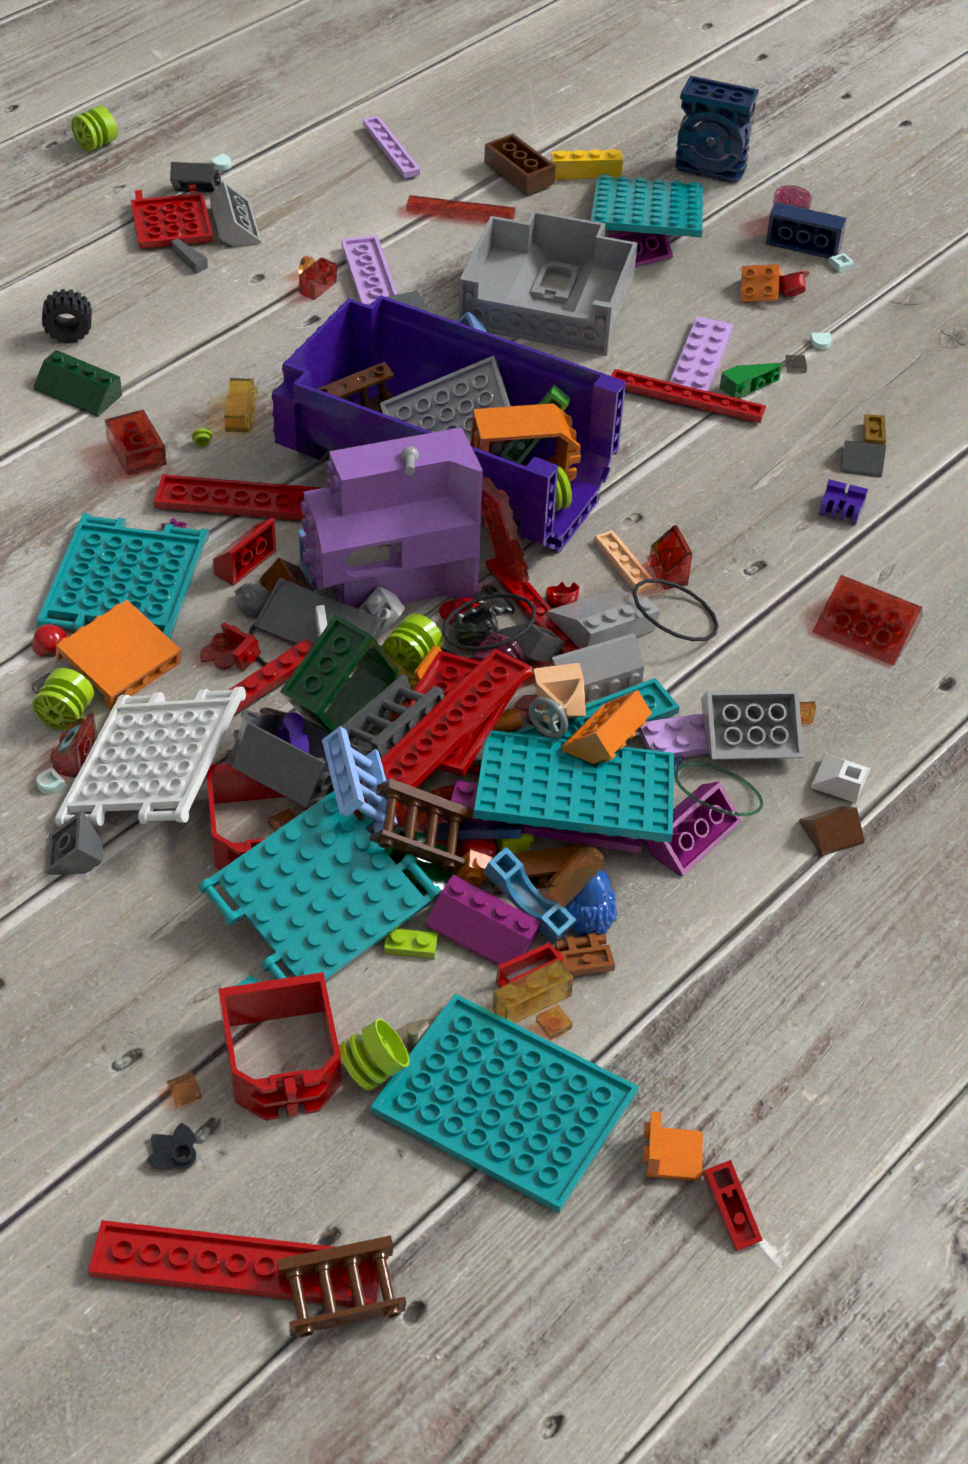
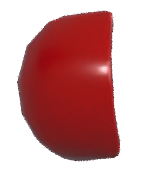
(561, 594)
(46, 639)

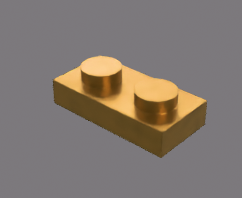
(874, 429)

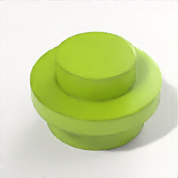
(202, 437)

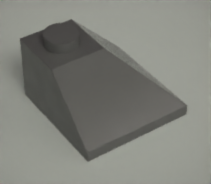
(74, 847)

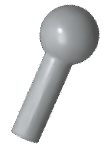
(410, 456)

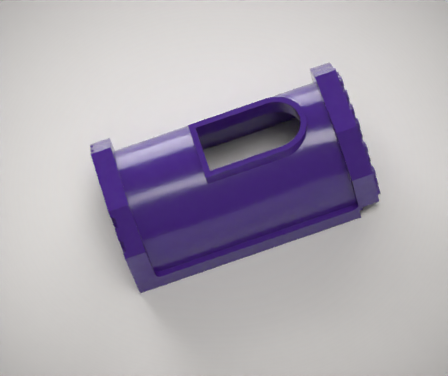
(423, 349)

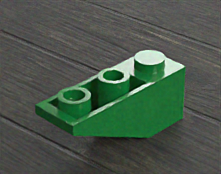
(748, 378)

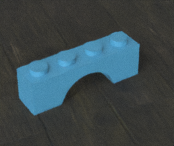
(512, 881)

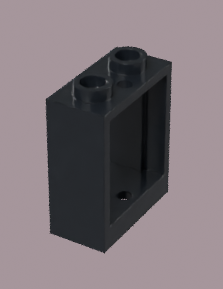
(202, 175)

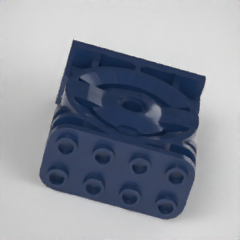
(725, 117)

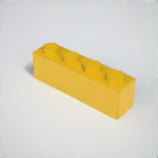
(587, 164)

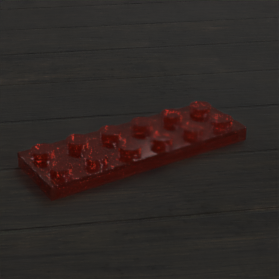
(503, 530)

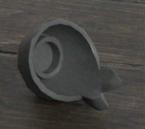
(251, 599)

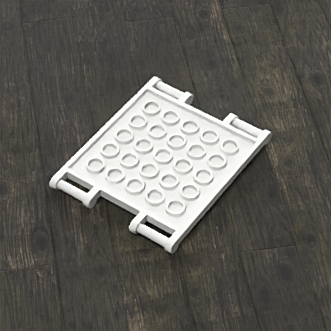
(151, 756)

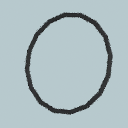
(503, 595)
(693, 639)

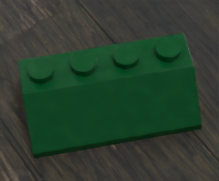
(78, 383)

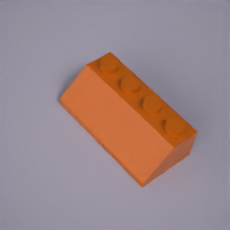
(608, 729)

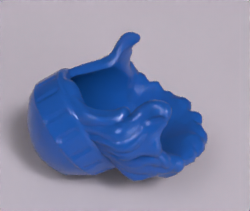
(594, 906)

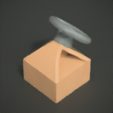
(558, 698)

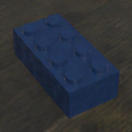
(805, 230)

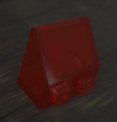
(671, 558)

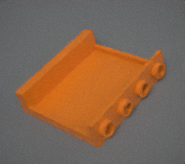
(120, 652)

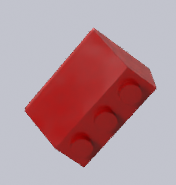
(246, 552)

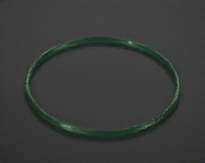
(713, 807)

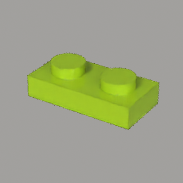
(411, 943)

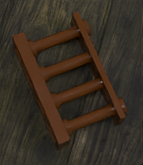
(360, 382)
(436, 808)
(321, 1263)

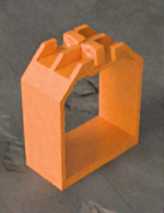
(528, 423)

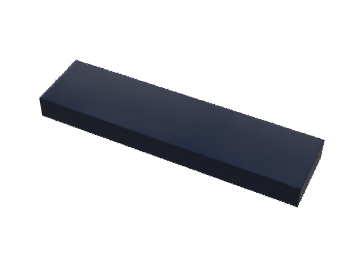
(481, 830)

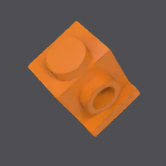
(474, 869)

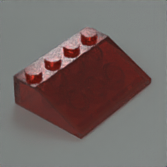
(868, 620)

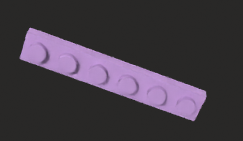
(391, 147)

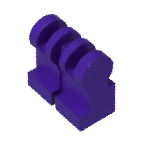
(836, 497)
(292, 733)

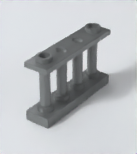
(388, 702)

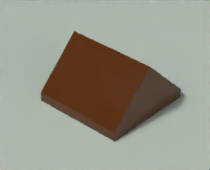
(284, 570)
(834, 829)

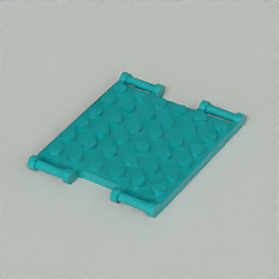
(119, 564)
(319, 891)

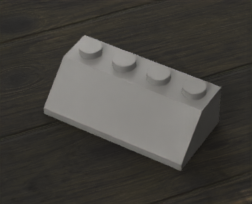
(234, 217)
(607, 665)

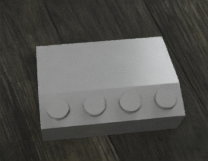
(604, 617)
(753, 724)

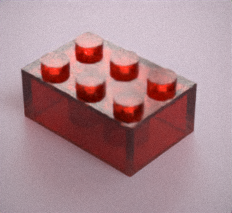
(135, 442)

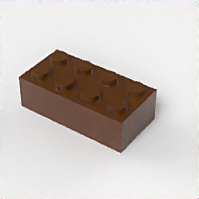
(519, 164)

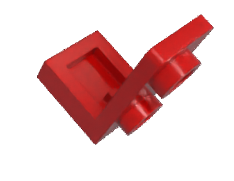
(247, 650)

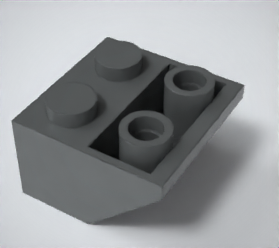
(537, 643)

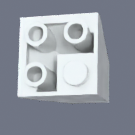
(385, 606)
(840, 778)

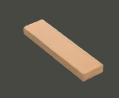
(623, 560)

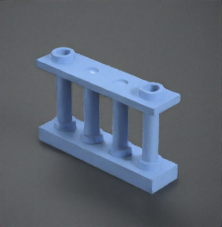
(346, 778)

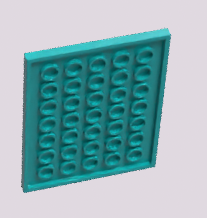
(506, 1102)

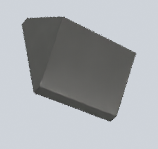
(863, 458)

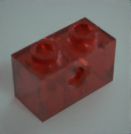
(317, 278)

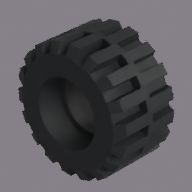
(66, 328)

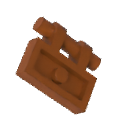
(586, 960)

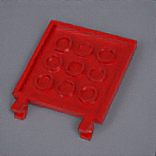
(171, 217)

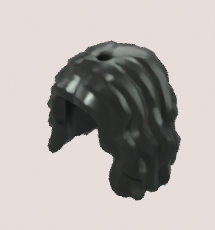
(475, 624)

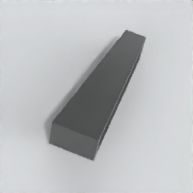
(189, 256)

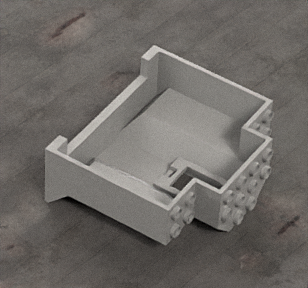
(515, 256)

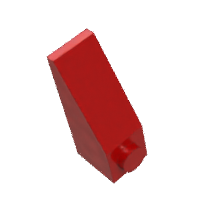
(732, 1204)

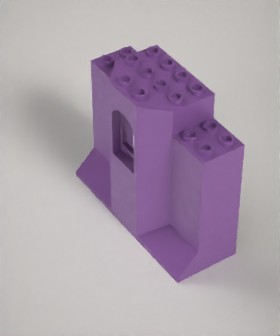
(377, 504)

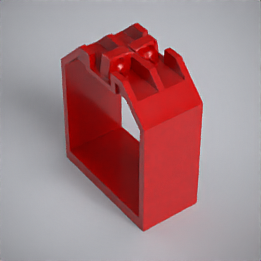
(228, 786)
(275, 1001)

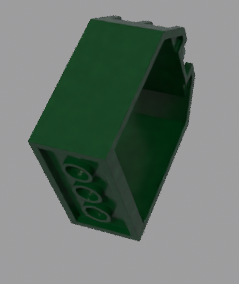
(327, 668)

